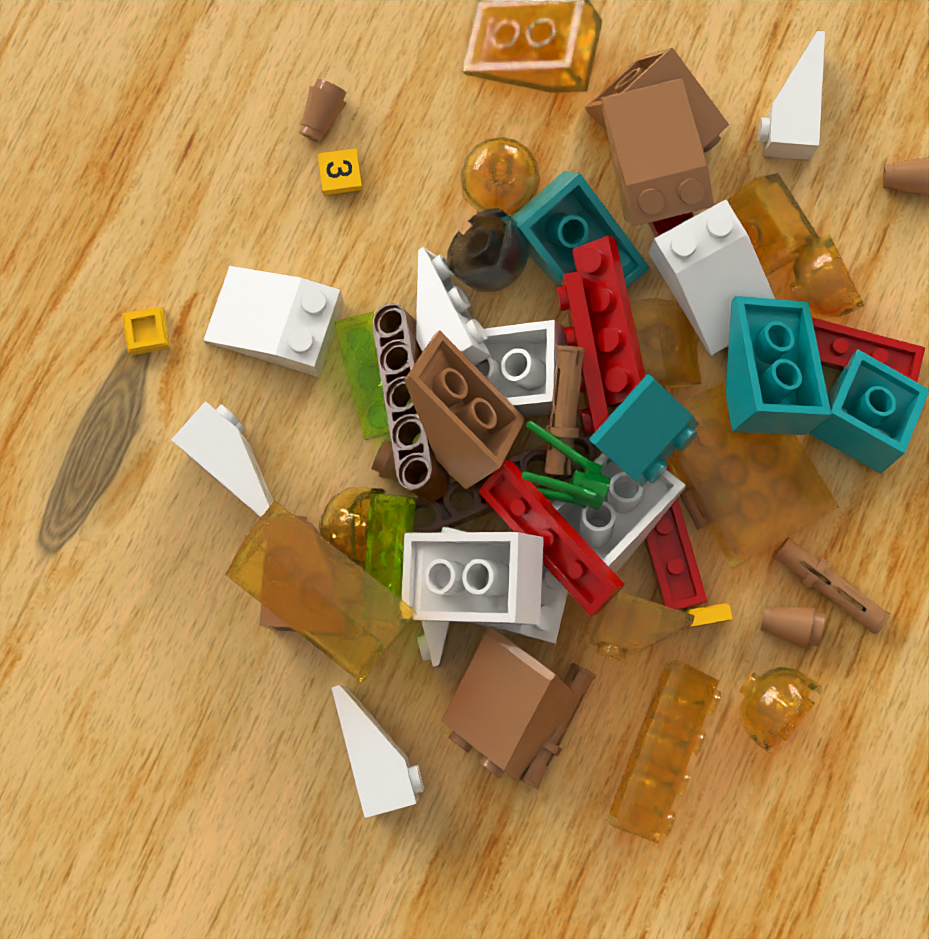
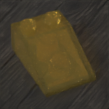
(534, 43)

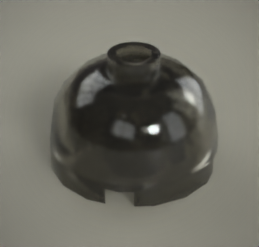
(489, 252)

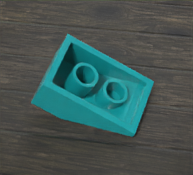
(567, 217)
(774, 368)

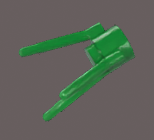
(585, 488)

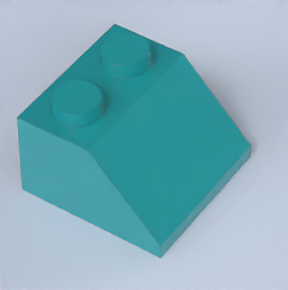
(872, 412)
(646, 431)

